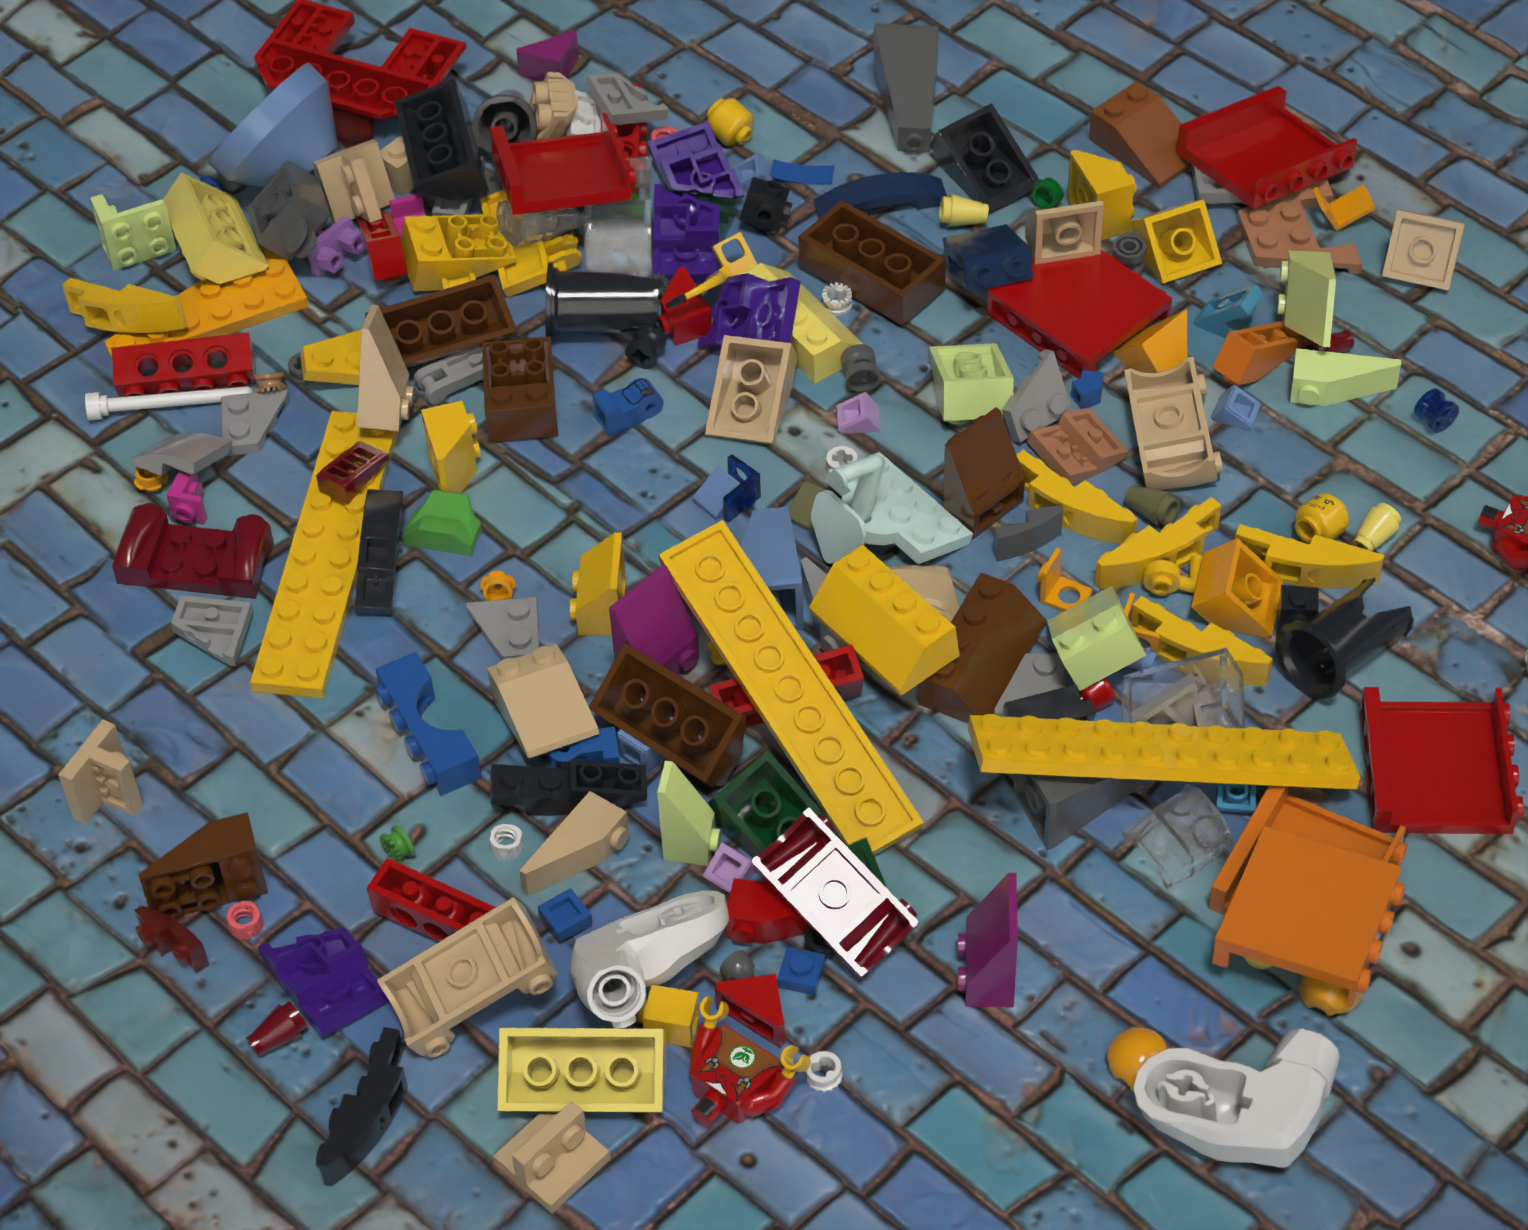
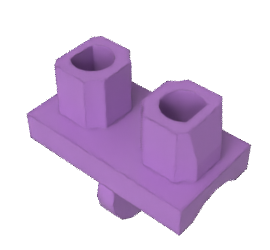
(334, 245)

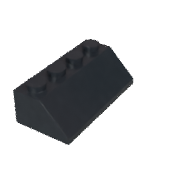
(441, 143)

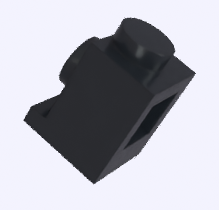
(1297, 604)

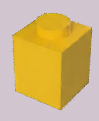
(671, 1010)

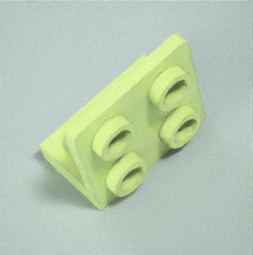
(133, 233)

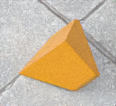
(1157, 346)

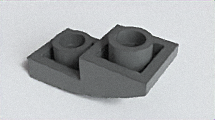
(1021, 538)

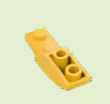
(126, 310)
(1084, 507)
(1174, 543)
(1317, 564)
(1183, 640)

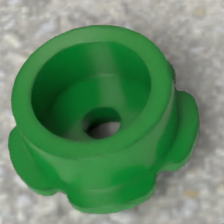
(1043, 197)

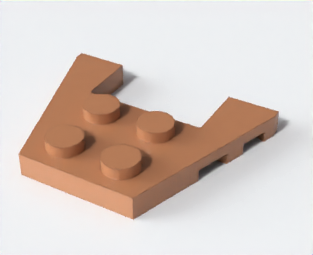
(1284, 227)

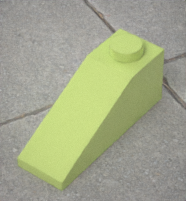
(1337, 377)
(685, 820)

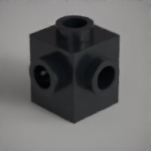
(766, 204)

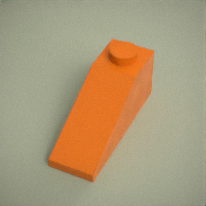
(1256, 351)

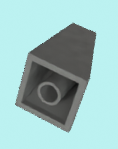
(907, 81)
(1067, 803)

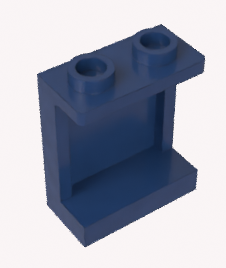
(988, 257)

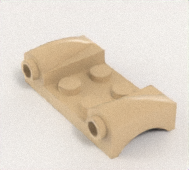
(1172, 427)
(467, 975)

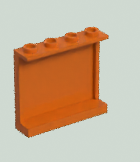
(1306, 820)
(1311, 910)

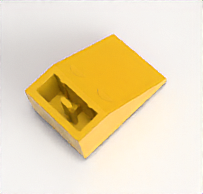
(452, 248)

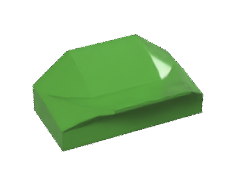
(444, 524)

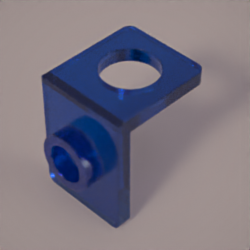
(743, 495)

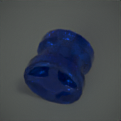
(1436, 410)

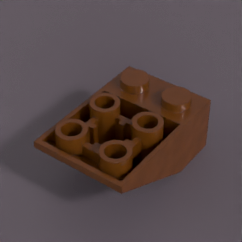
(519, 389)
(982, 474)
(206, 870)

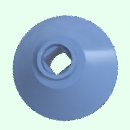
(287, 125)

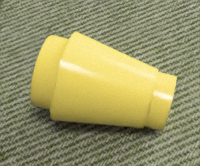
(962, 211)
(1377, 527)

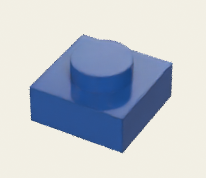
(565, 915)
(801, 971)

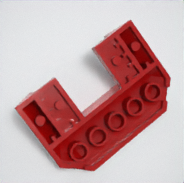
(315, 30)

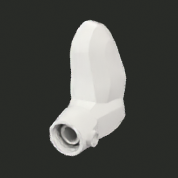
(642, 951)
(1236, 1110)

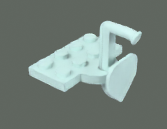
(882, 509)

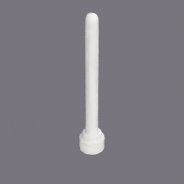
(100, 405)

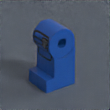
(626, 406)
(595, 748)

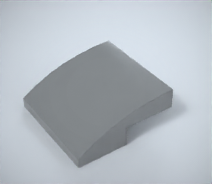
(184, 452)

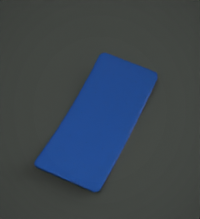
(802, 173)

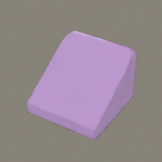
(858, 415)
(727, 865)

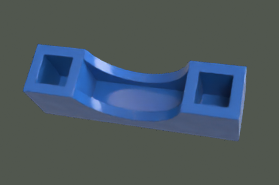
(444, 754)

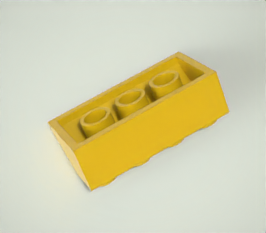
(884, 620)

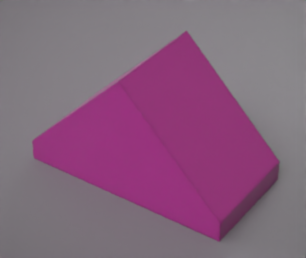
(548, 55)

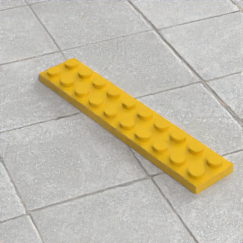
(318, 574)
(790, 690)
(1161, 752)

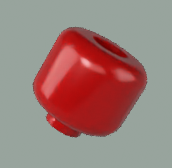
(1100, 693)

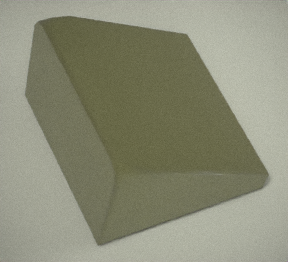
(802, 505)

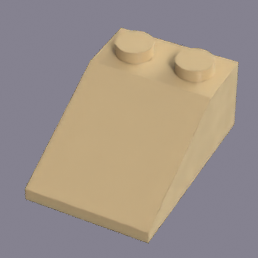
(383, 377)
(751, 389)
(541, 700)

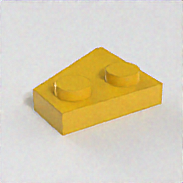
(333, 359)

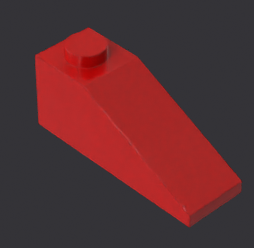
(383, 248)
(760, 914)

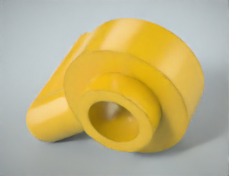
(1164, 576)

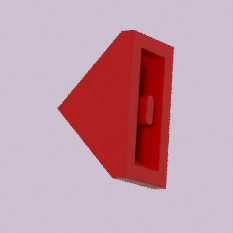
(755, 1005)

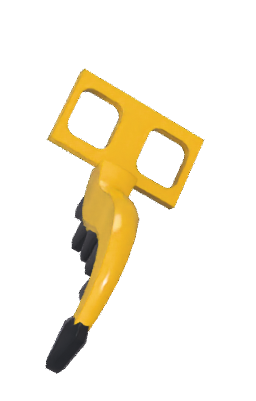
(727, 270)

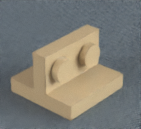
(355, 182)
(1423, 249)
(99, 776)
(553, 1156)

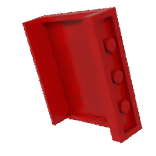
(1261, 149)
(563, 170)
(1078, 308)
(1440, 766)

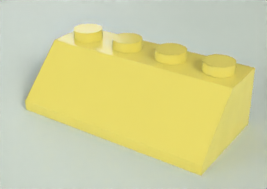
(212, 231)
(816, 332)
(582, 1065)

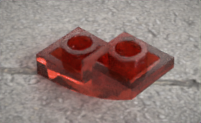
(353, 127)
(170, 935)

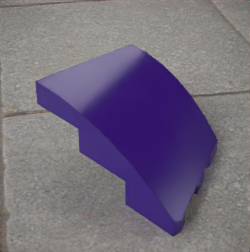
(695, 163)
(684, 235)
(753, 310)
(326, 978)

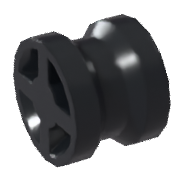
(645, 347)

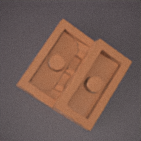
(1078, 446)

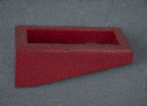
(346, 489)

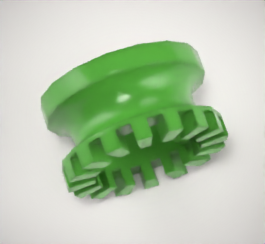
(397, 844)

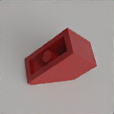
(688, 319)

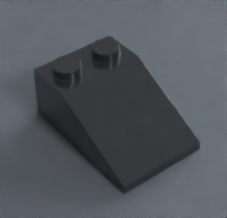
(984, 159)

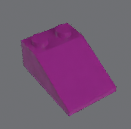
(656, 623)
(991, 948)

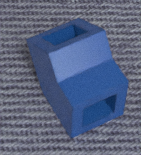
(1088, 389)

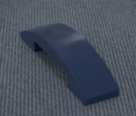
(883, 191)

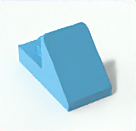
(1229, 311)

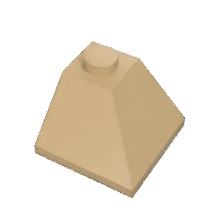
(1065, 232)

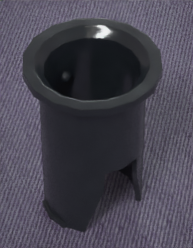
(598, 302)
(1337, 642)

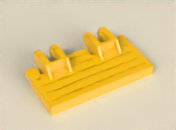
(532, 259)

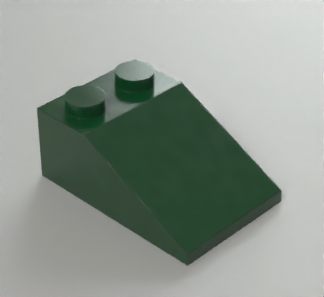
(760, 805)

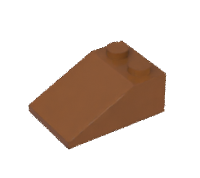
(1139, 133)

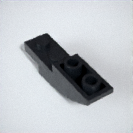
(378, 552)
(560, 790)
(367, 1115)

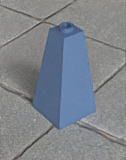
(773, 553)

